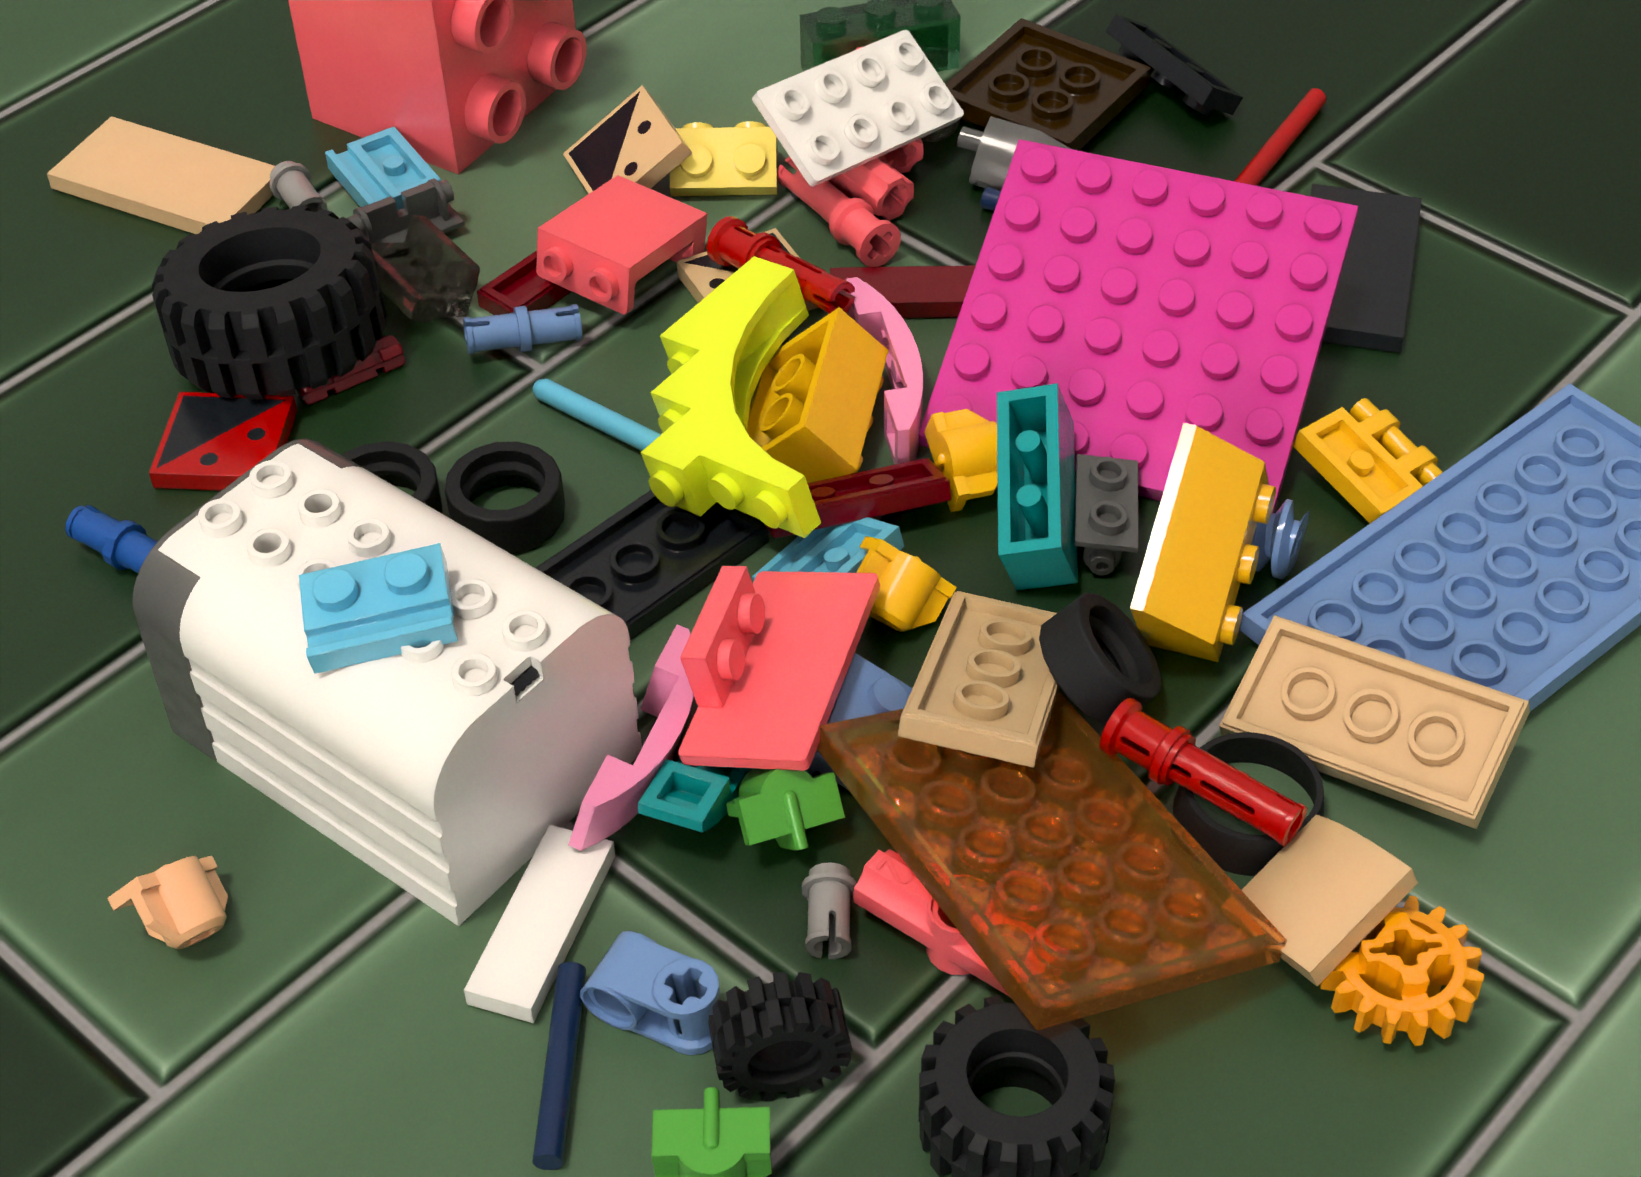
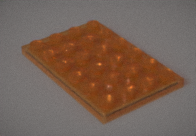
(1055, 870)

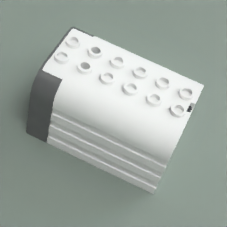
(414, 761)

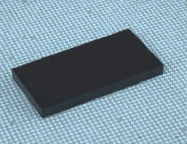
(1377, 269)
(654, 557)

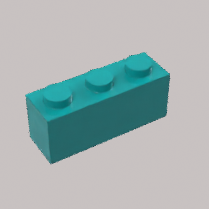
(1036, 487)

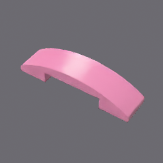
(903, 366)
(619, 785)

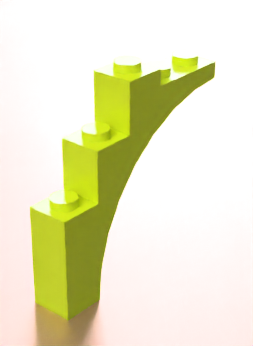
(705, 403)

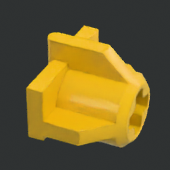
(965, 453)
(909, 589)

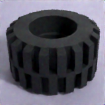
(1001, 1050)

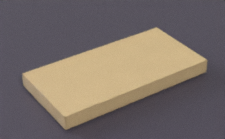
(162, 176)
(984, 682)
(1379, 719)

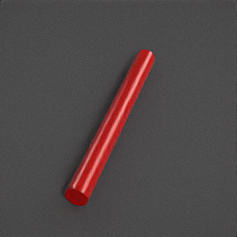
(1283, 138)

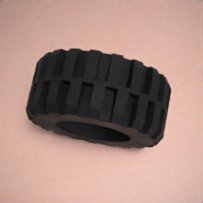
(270, 302)

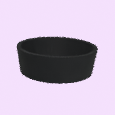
(1235, 850)

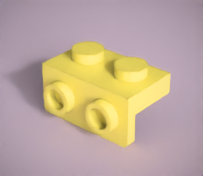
(727, 161)

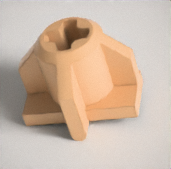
(177, 901)

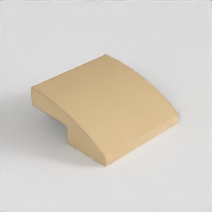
(1327, 894)

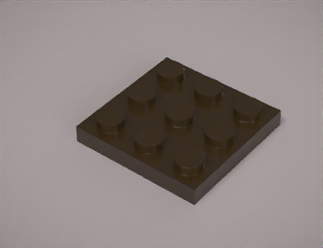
(1048, 84)

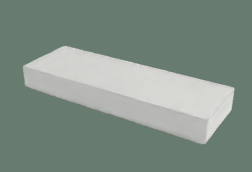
(538, 926)

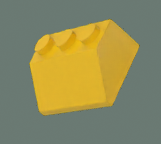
(819, 398)
(1202, 546)

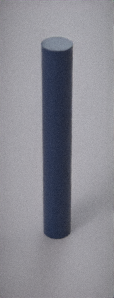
(559, 1067)

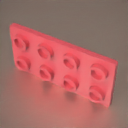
(771, 664)

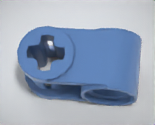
(654, 993)

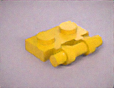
(1367, 457)

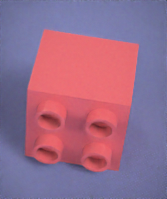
(436, 69)

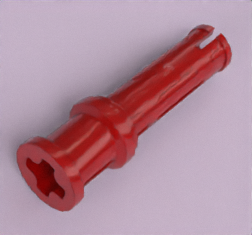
(735, 245)
(1173, 757)

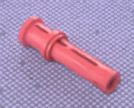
(849, 219)

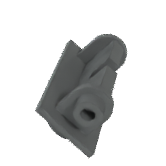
(386, 224)
(1106, 510)

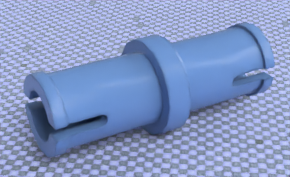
(522, 329)

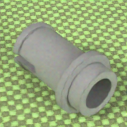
(293, 184)
(829, 896)

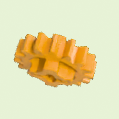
(1404, 966)

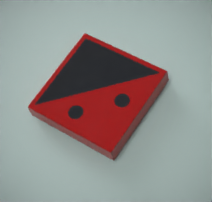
(219, 439)

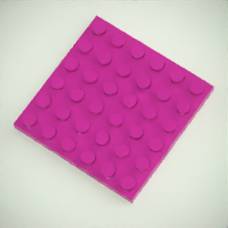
(1148, 306)

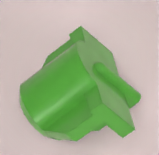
(784, 805)
(712, 1140)

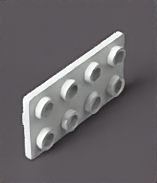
(857, 107)

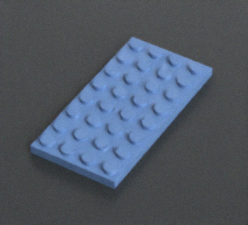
(1501, 564)

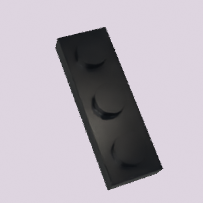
(1173, 67)

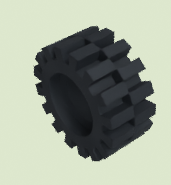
(779, 1036)

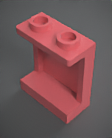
(615, 240)

